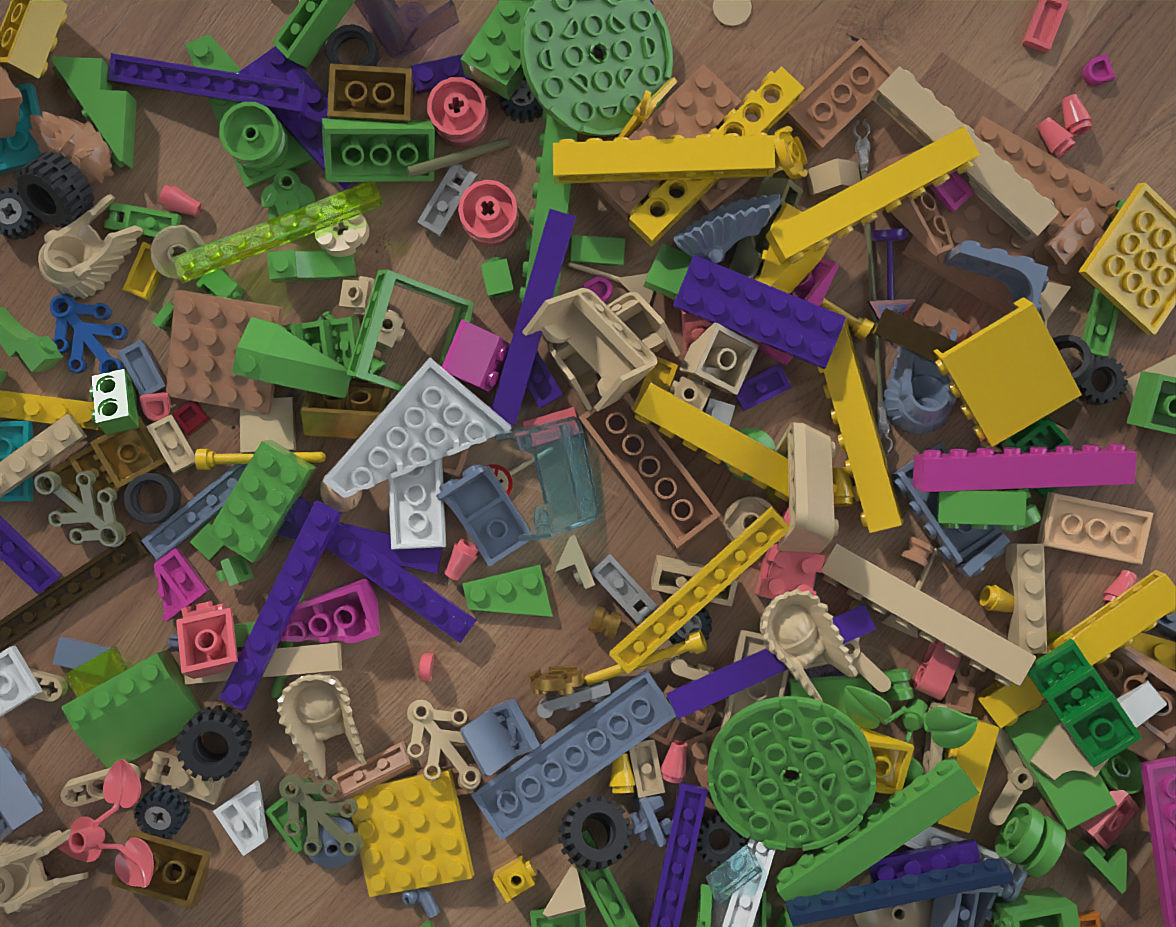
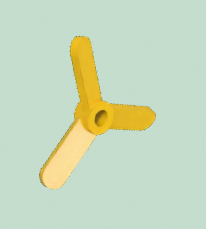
(646, 108)

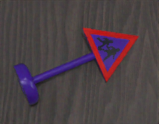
(899, 306)

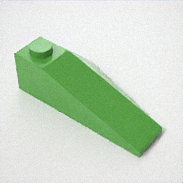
(280, 358)

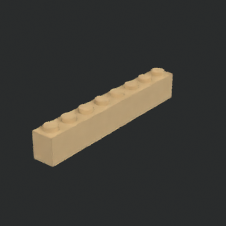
(990, 177)
(927, 615)

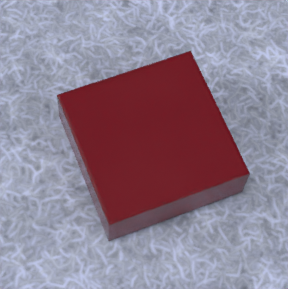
(191, 417)

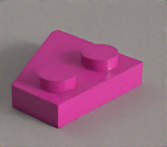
(178, 583)

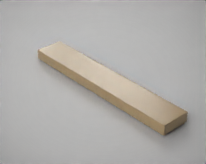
(290, 662)

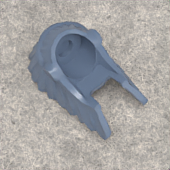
(723, 227)
(918, 393)

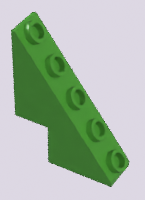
(108, 109)

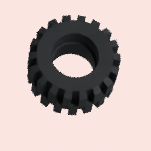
(54, 189)
(202, 761)
(614, 824)

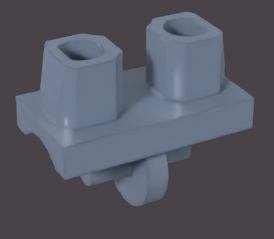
(645, 822)

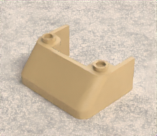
(639, 319)
(598, 338)
(809, 489)

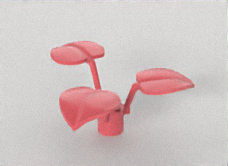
(135, 861)

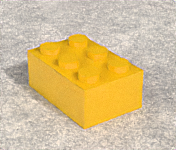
(30, 35)

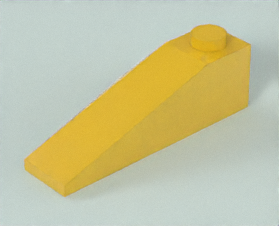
(787, 276)

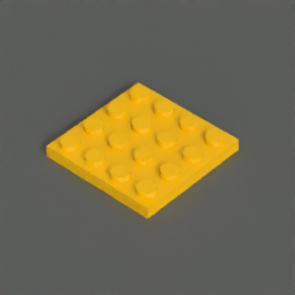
(1138, 260)
(412, 834)

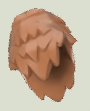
(73, 141)

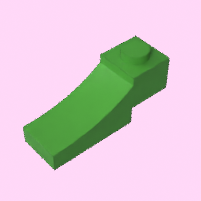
(309, 266)
(35, 351)

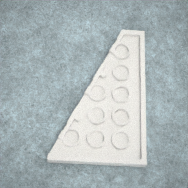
(421, 424)

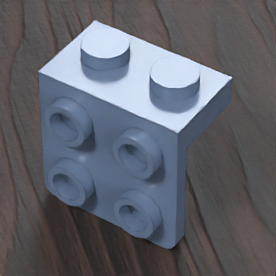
(499, 736)

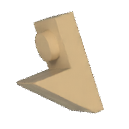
(573, 555)

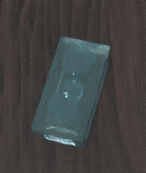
(733, 874)

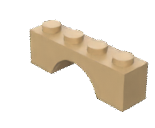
(1027, 572)

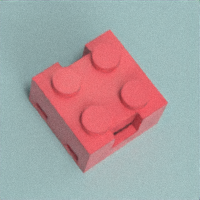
(788, 571)

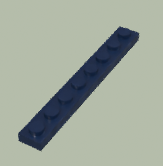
(898, 891)

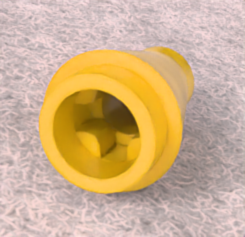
(844, 493)
(996, 599)
(622, 775)

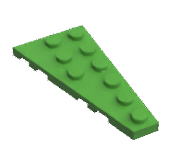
(208, 54)

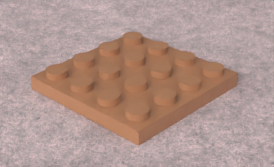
(205, 347)

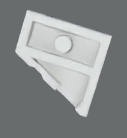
(244, 818)

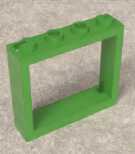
(375, 315)

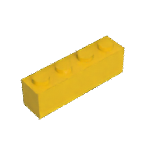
(974, 760)

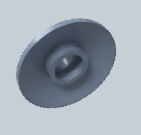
(332, 857)

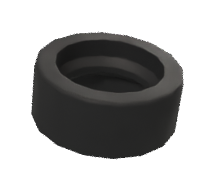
(351, 32)
(1075, 342)
(132, 494)

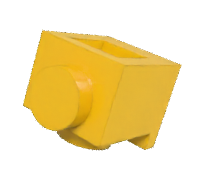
(517, 867)

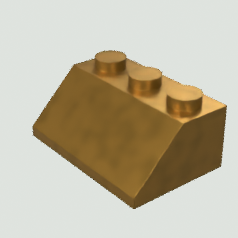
(370, 93)
(344, 417)
(177, 873)

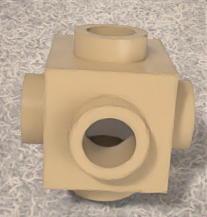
(356, 294)
(390, 332)
(693, 385)

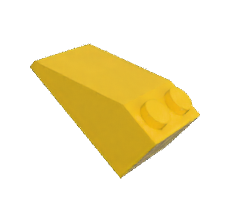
(891, 760)

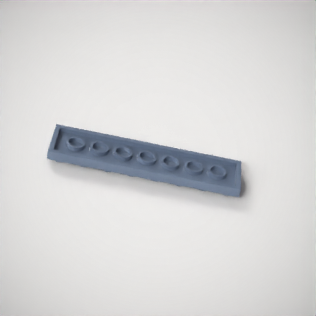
(574, 754)

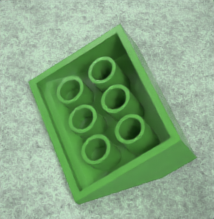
(133, 710)

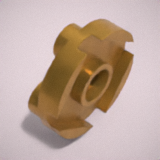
(558, 679)

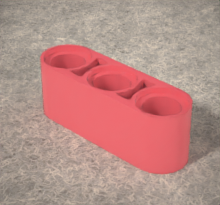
(936, 671)

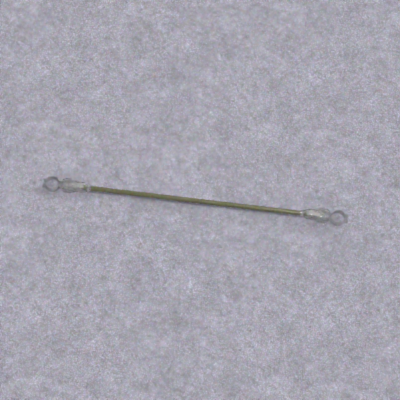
(862, 150)

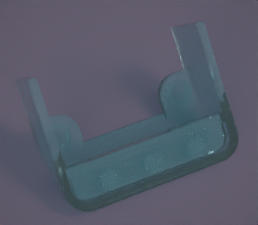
(563, 476)

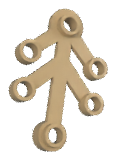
(440, 740)

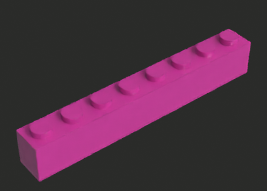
(1024, 468)

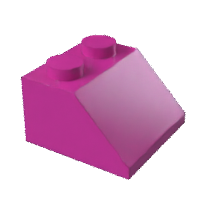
(476, 356)

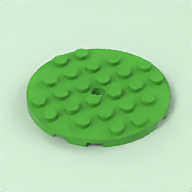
(577, 87)
(797, 735)

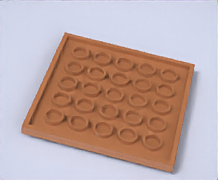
(979, 223)

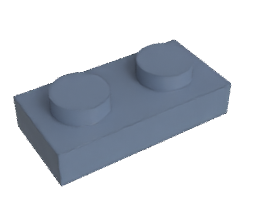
(974, 562)

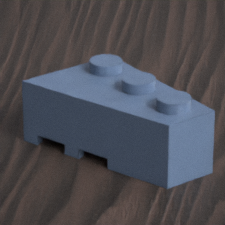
(964, 908)

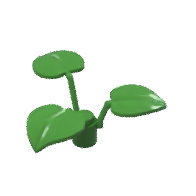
(948, 727)

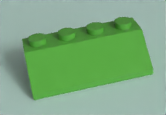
(376, 149)

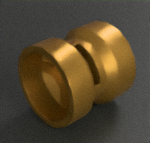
(604, 622)

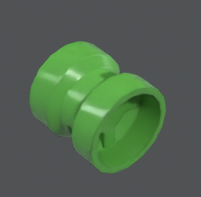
(900, 686)

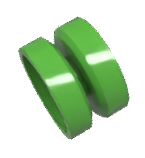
(253, 136)
(1030, 840)

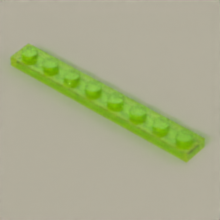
(277, 231)

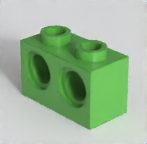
(114, 394)

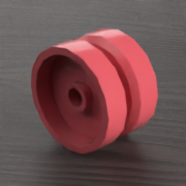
(460, 96)
(489, 197)

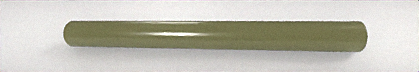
(457, 157)

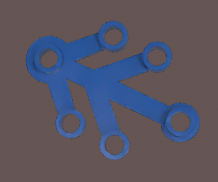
(84, 332)

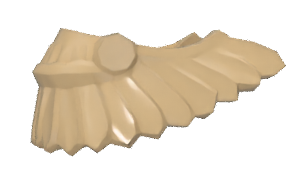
(79, 260)
(800, 630)
(314, 711)
(23, 874)

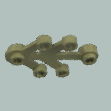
(84, 509)
(317, 814)

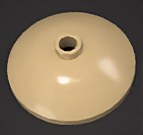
(913, 914)

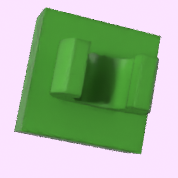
(235, 570)

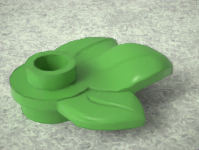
(286, 197)

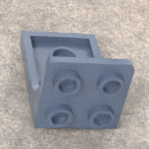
(1017, 273)
(485, 512)

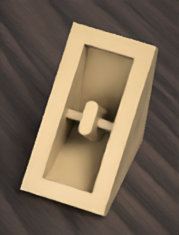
(832, 177)
(567, 898)

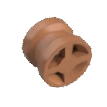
(918, 551)

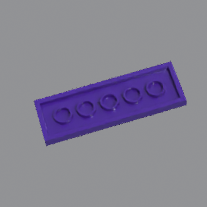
(302, 127)
(759, 312)

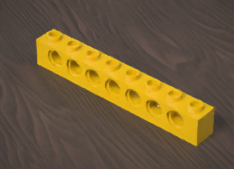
(779, 85)

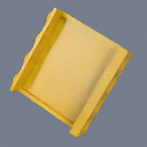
(1008, 374)

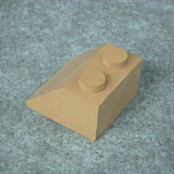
(720, 358)

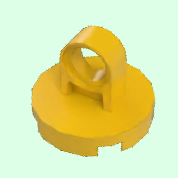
(789, 154)

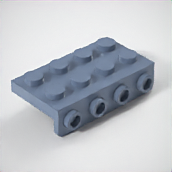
(953, 542)

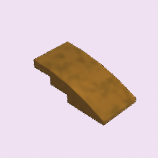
(113, 460)

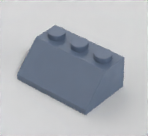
(16, 800)

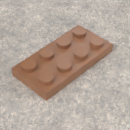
(839, 94)

